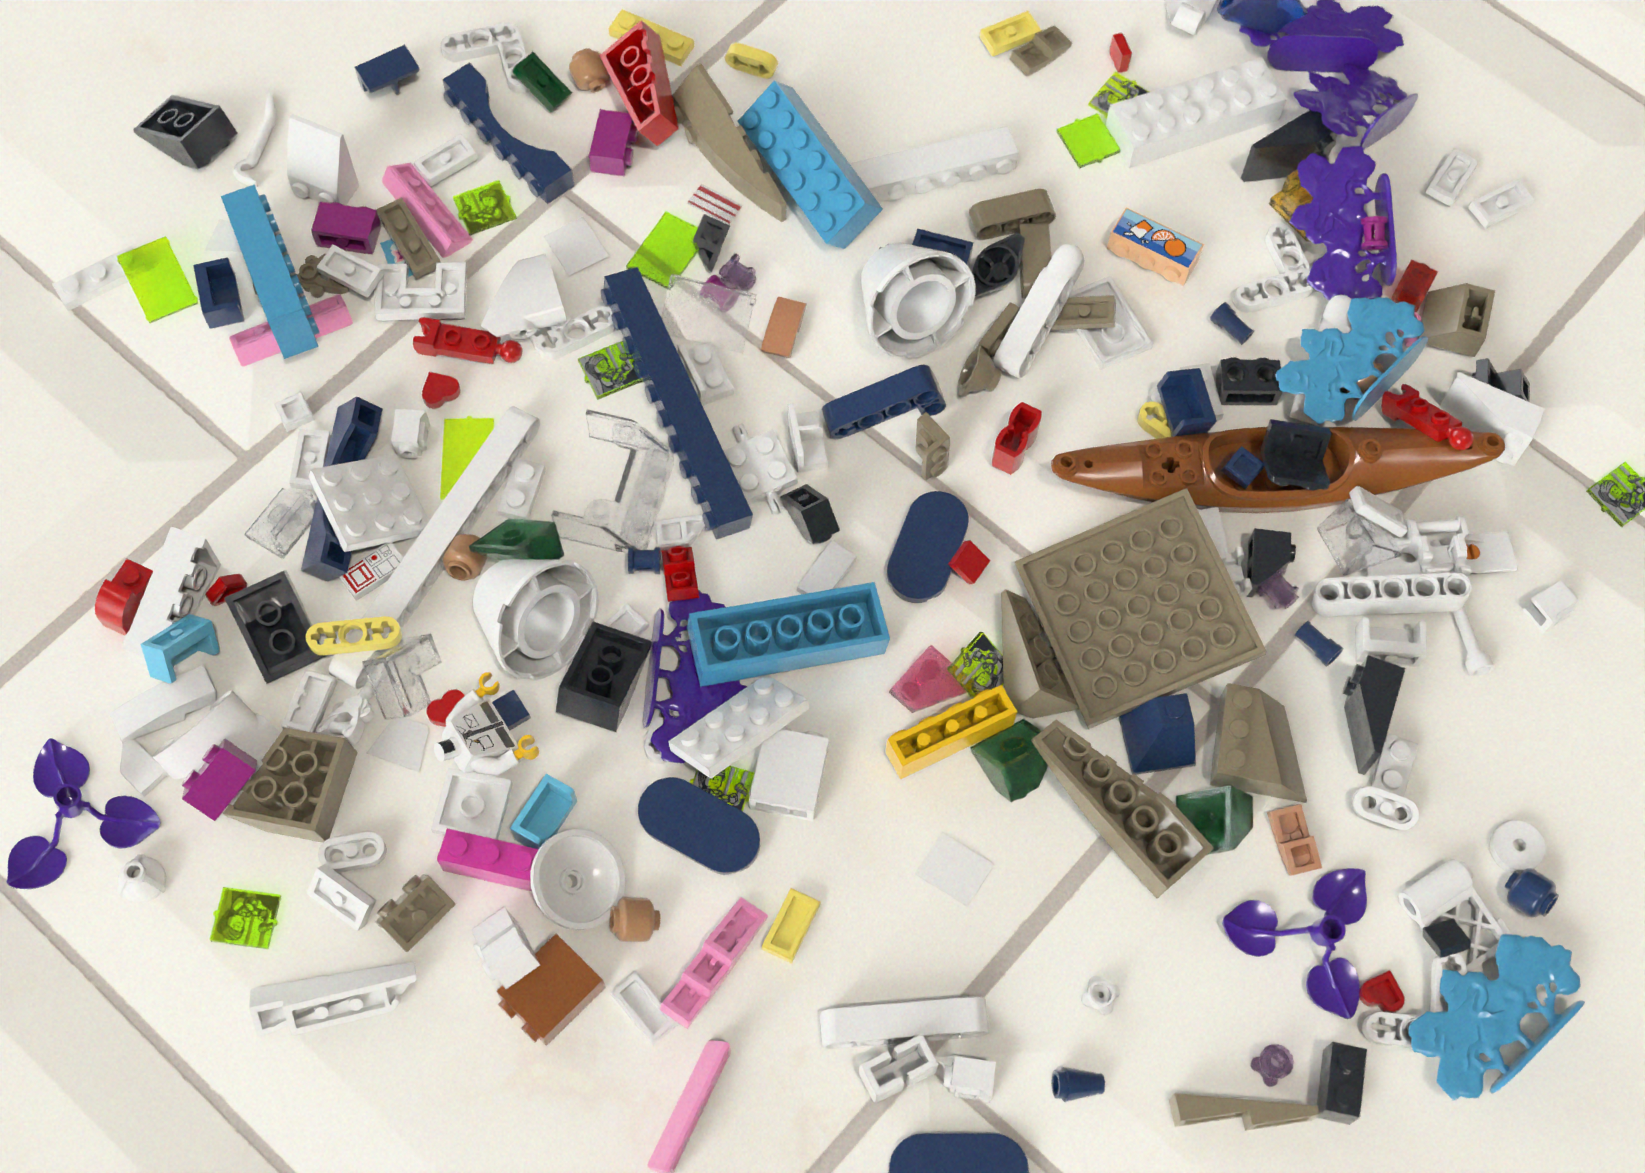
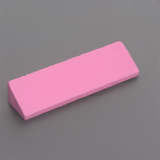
(427, 208)
(260, 342)
(690, 1107)

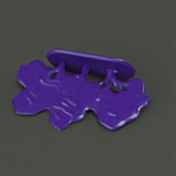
(1329, 39)
(1341, 101)
(1336, 222)
(688, 697)

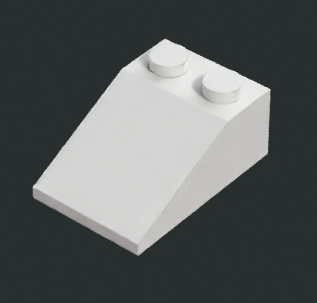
(319, 162)
(1493, 411)

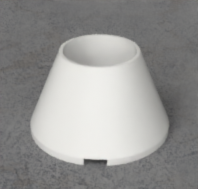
(915, 298)
(535, 613)

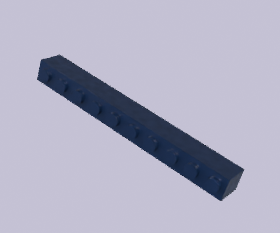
(676, 404)

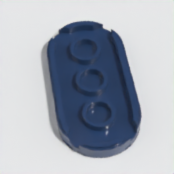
(926, 546)
(699, 826)
(958, 1154)

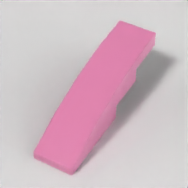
(713, 962)

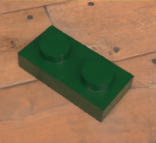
(541, 82)

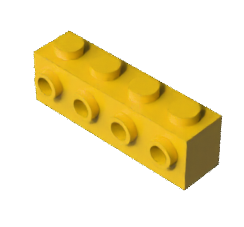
(950, 731)

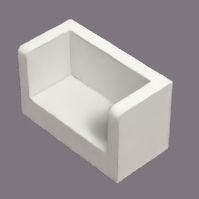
(1391, 645)

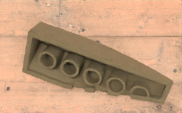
(709, 125)
(1129, 815)

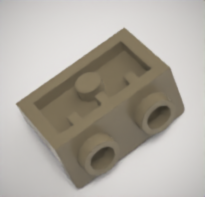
(932, 446)
(414, 912)

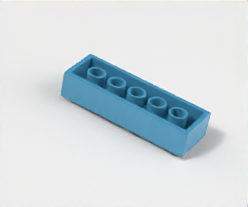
(809, 165)
(271, 271)
(787, 634)

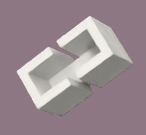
(504, 948)
(912, 1064)

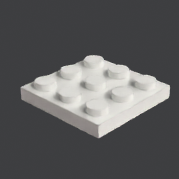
(369, 502)

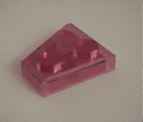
(926, 682)

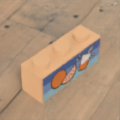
(1154, 246)

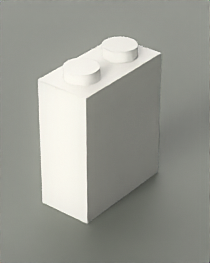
(789, 774)

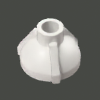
(146, 885)

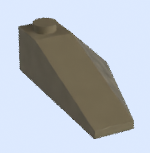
(1029, 664)

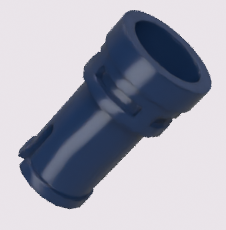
(1226, 318)
(1325, 648)

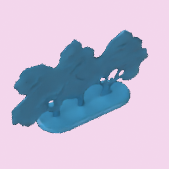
(1345, 358)
(1489, 1014)

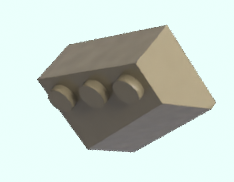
(1255, 746)
(297, 786)

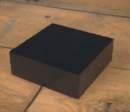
(1446, 938)

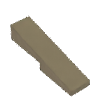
(1255, 1114)

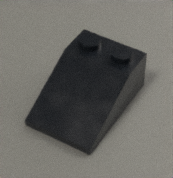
(187, 130)
(1286, 147)
(273, 625)
(603, 676)
(1370, 707)

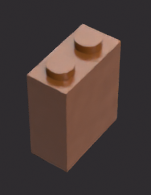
(552, 992)

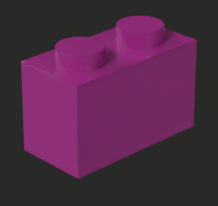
(612, 143)
(346, 227)
(219, 778)

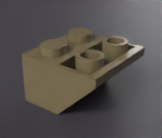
(1458, 318)

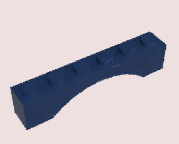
(540, 168)
(350, 441)

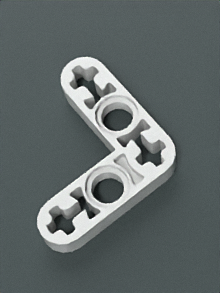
(503, 46)
(1286, 278)
(566, 344)
(1388, 1019)

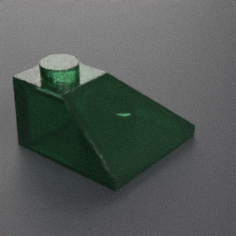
(520, 541)
(1012, 760)
(1220, 815)

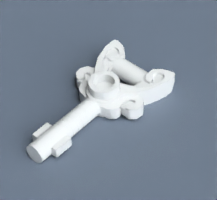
(354, 709)

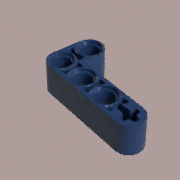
(884, 401)

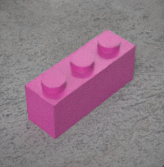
(486, 859)

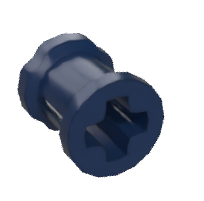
(644, 560)

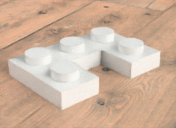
(444, 301)

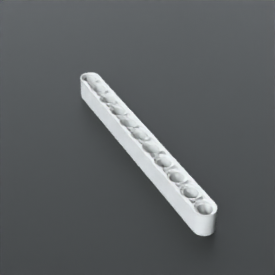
(454, 517)

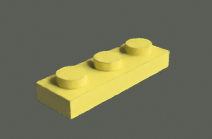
(675, 45)

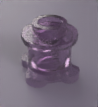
(738, 274)
(1279, 590)
(1267, 1069)

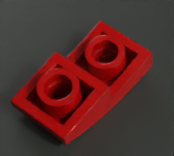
(680, 573)

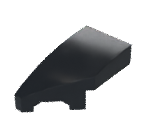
(709, 240)

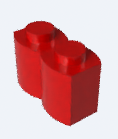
(1016, 438)

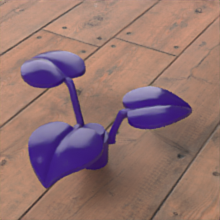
(60, 775)
(1344, 899)

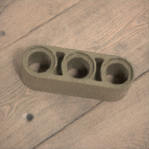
(1004, 214)
(1035, 254)

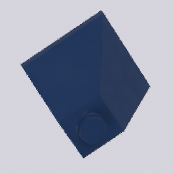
(1160, 735)

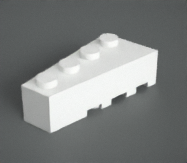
(174, 590)

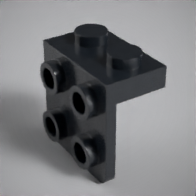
(1295, 454)

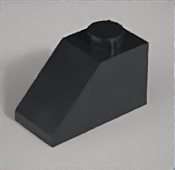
(811, 513)
(1266, 555)

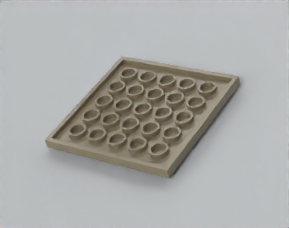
(1139, 608)

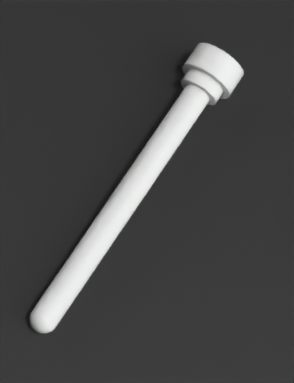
(1477, 662)

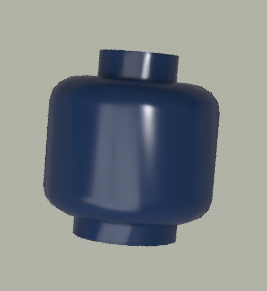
(1531, 893)

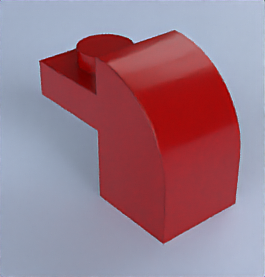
(121, 597)

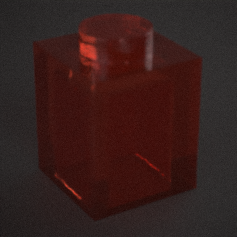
(1414, 284)

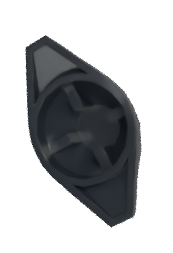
(998, 264)

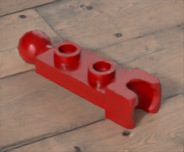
(463, 343)
(1426, 417)

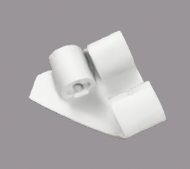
(1189, 14)
(525, 300)
(227, 720)

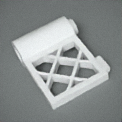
(1446, 890)

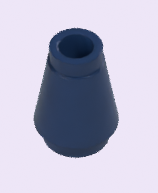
(1076, 1084)

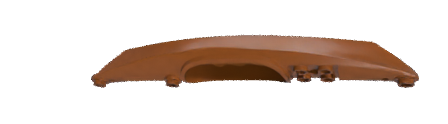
(1355, 456)

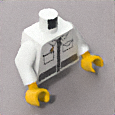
(479, 737)

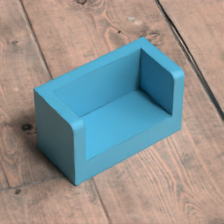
(178, 643)
(544, 812)

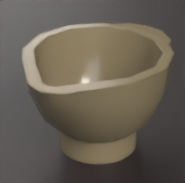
(978, 373)

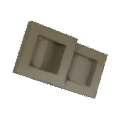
(1043, 50)

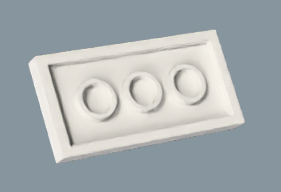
(738, 725)

